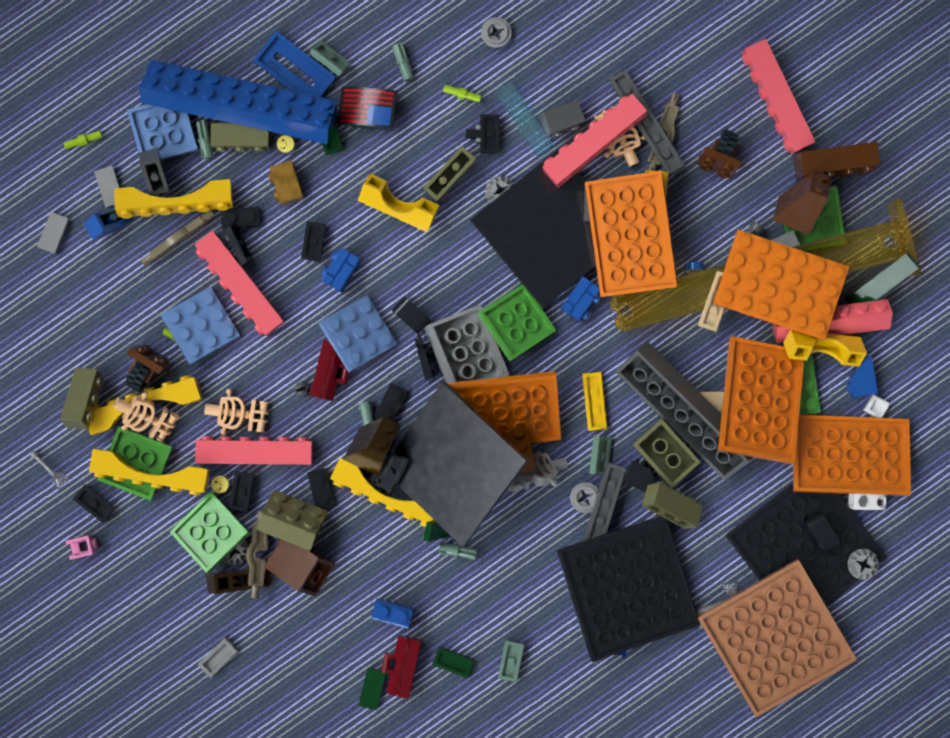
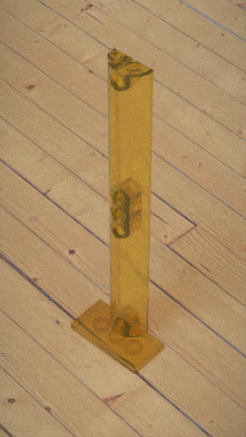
(854, 249)

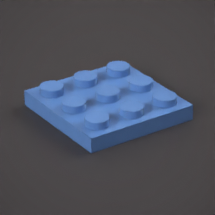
(162, 129)
(200, 325)
(357, 333)

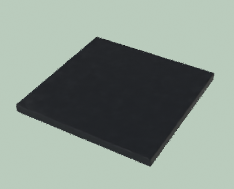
(540, 233)
(457, 464)
(779, 536)
(628, 588)

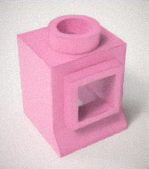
(76, 548)

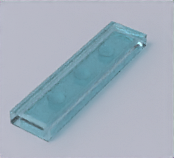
(523, 118)

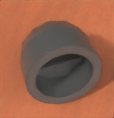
(757, 228)
(304, 393)

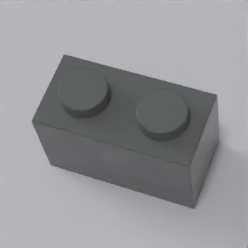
(562, 119)
(153, 172)

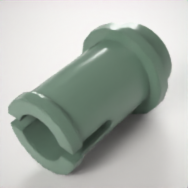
(366, 412)

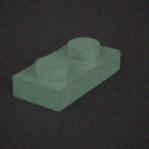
(330, 58)
(600, 454)
(510, 661)

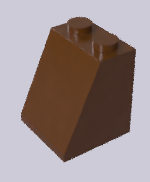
(803, 202)
(299, 567)

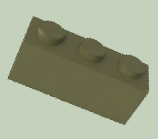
(239, 137)
(449, 174)
(82, 398)
(672, 505)

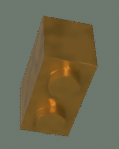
(286, 183)

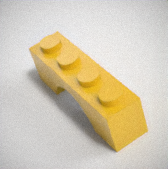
(377, 195)
(846, 349)

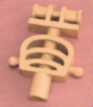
(628, 151)
(132, 410)
(219, 411)

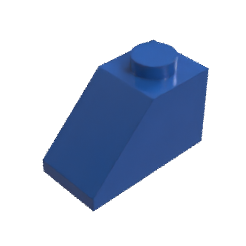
(105, 223)
(862, 380)

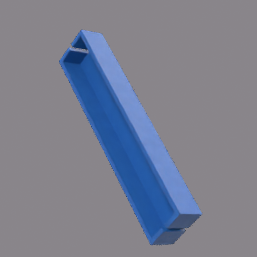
(238, 101)

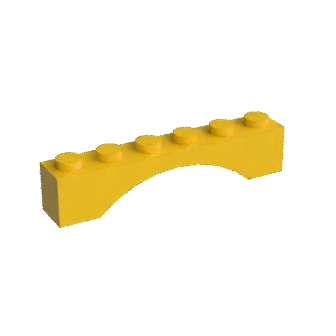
(213, 196)
(182, 392)
(110, 463)
(351, 476)

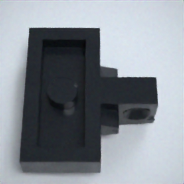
(486, 133)

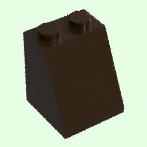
(373, 444)

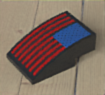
(367, 108)

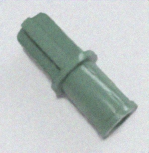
(403, 62)
(204, 140)
(457, 551)

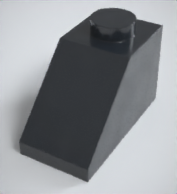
(638, 475)

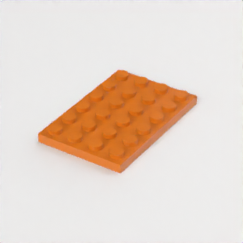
(631, 234)
(780, 285)
(760, 401)
(516, 403)
(852, 455)

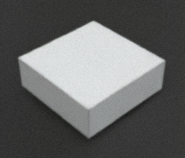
(876, 406)

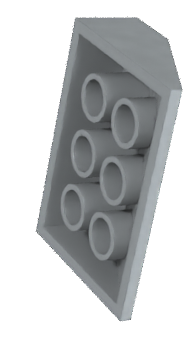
(465, 347)

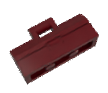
(325, 378)
(406, 658)

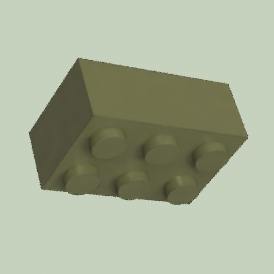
(665, 453)
(291, 520)

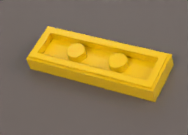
(594, 401)

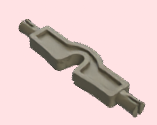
(667, 124)
(172, 241)
(256, 565)

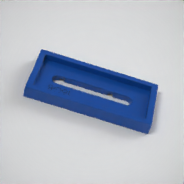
(281, 45)

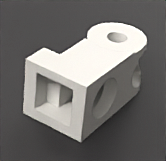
(867, 502)

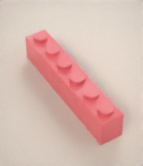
(778, 96)
(595, 140)
(239, 283)
(852, 319)
(253, 452)

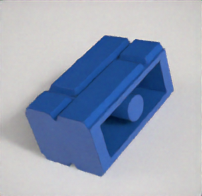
(341, 269)
(581, 299)
(392, 613)

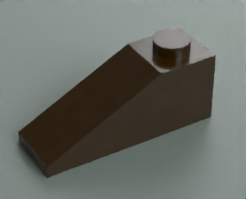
(231, 581)

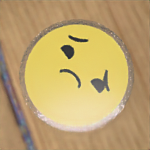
(285, 144)
(220, 484)

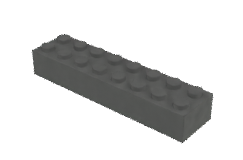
(679, 406)

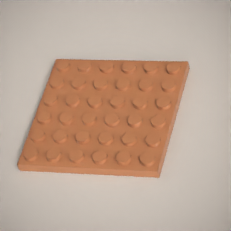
(777, 638)

